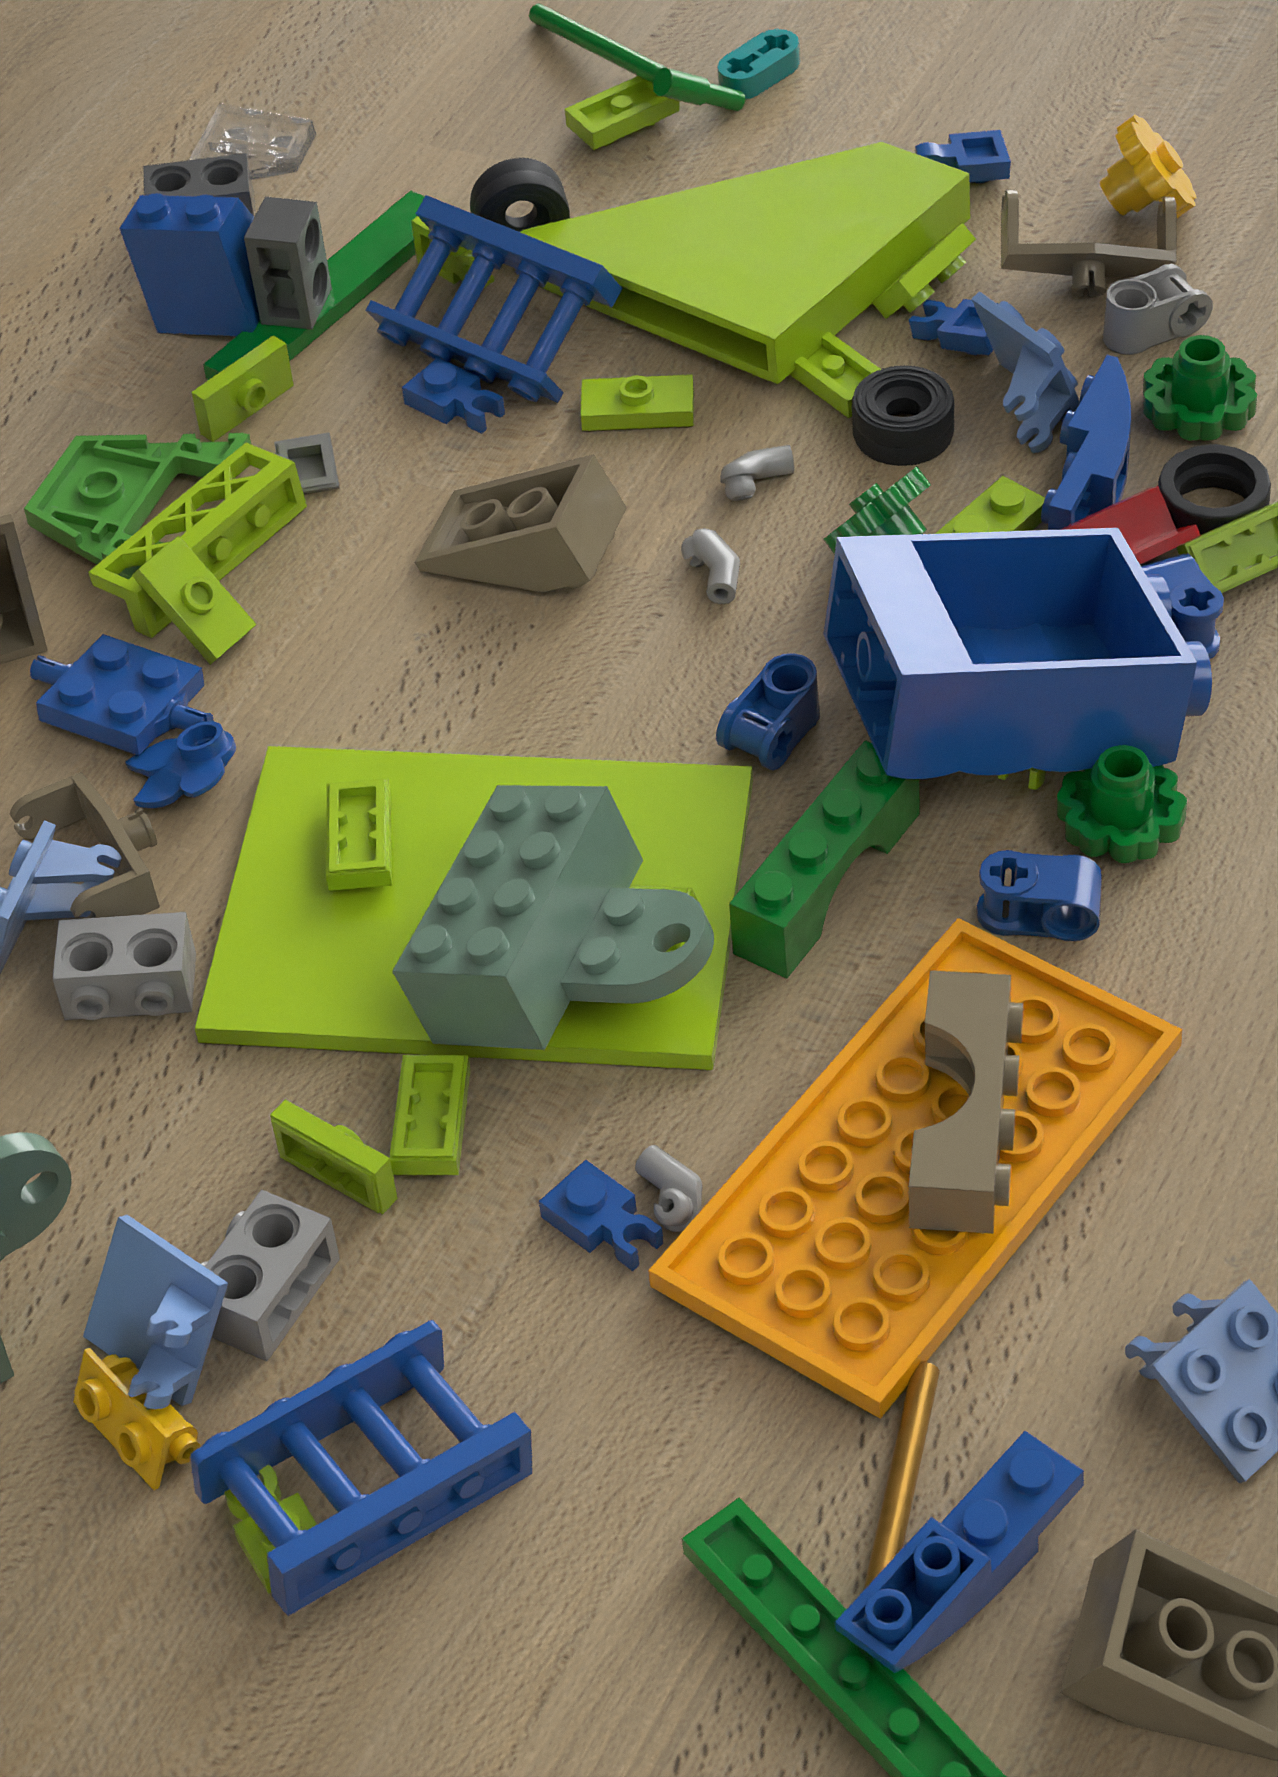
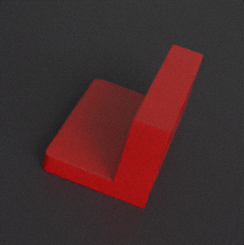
(1143, 523)

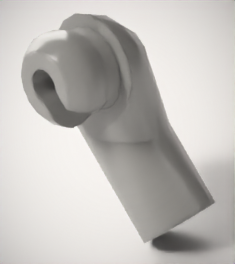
(755, 465)
(724, 564)
(679, 1188)

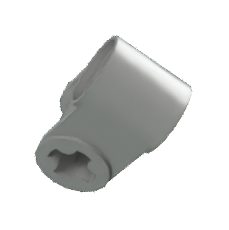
(1148, 309)

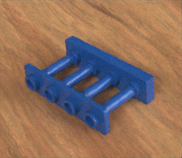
(492, 247)
(373, 1524)

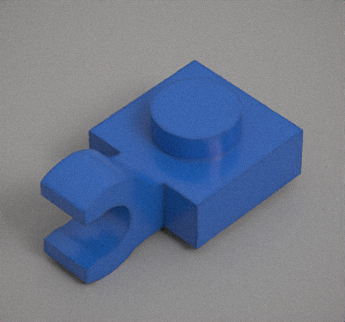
(977, 153)

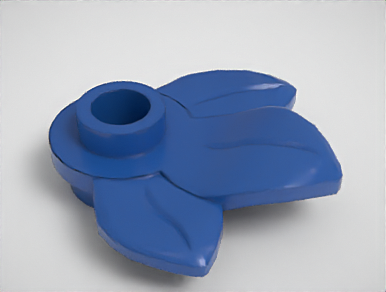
(183, 764)

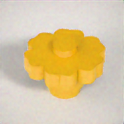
(1146, 171)

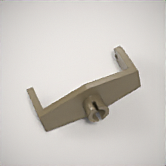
(1086, 261)
(78, 800)

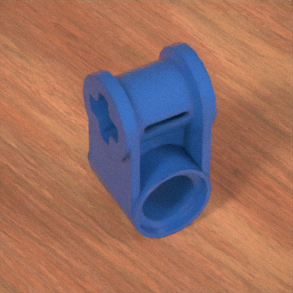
(1193, 600)
(773, 711)
(1046, 895)

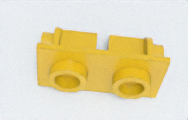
(139, 1435)

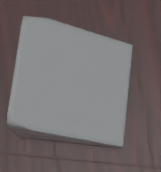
(313, 461)

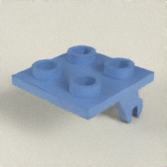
(1036, 367)
(44, 883)
(155, 1311)
(1223, 1374)

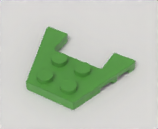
(110, 486)

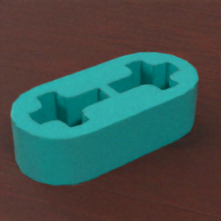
(760, 62)

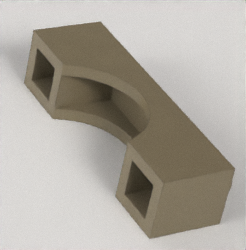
(956, 1161)

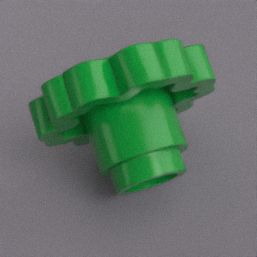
(1199, 390)
(884, 512)
(1121, 806)

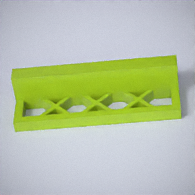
(219, 536)

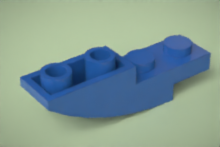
(1096, 449)
(965, 1560)

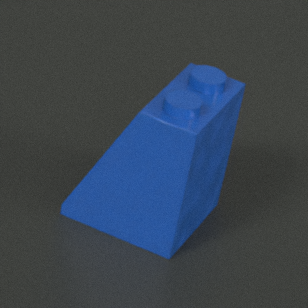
(193, 263)

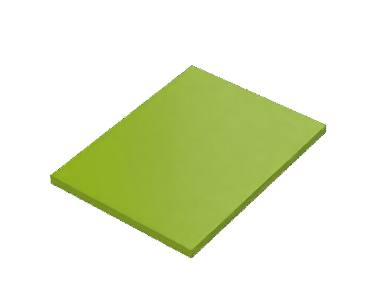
(319, 962)

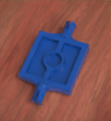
(119, 694)

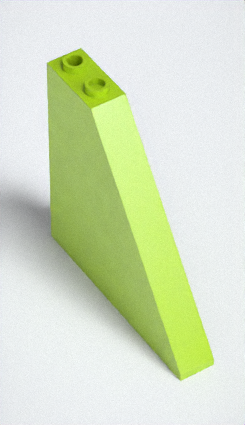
(771, 256)

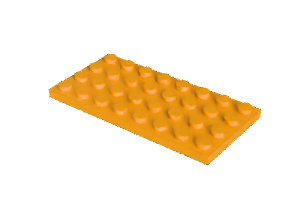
(813, 1228)

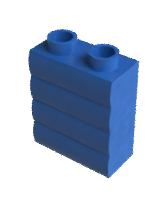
(1010, 651)

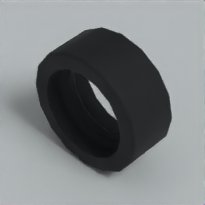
(1213, 467)

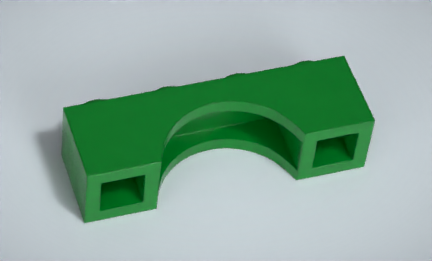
(787, 898)

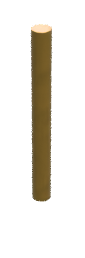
(904, 1468)

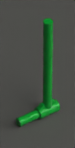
(665, 81)

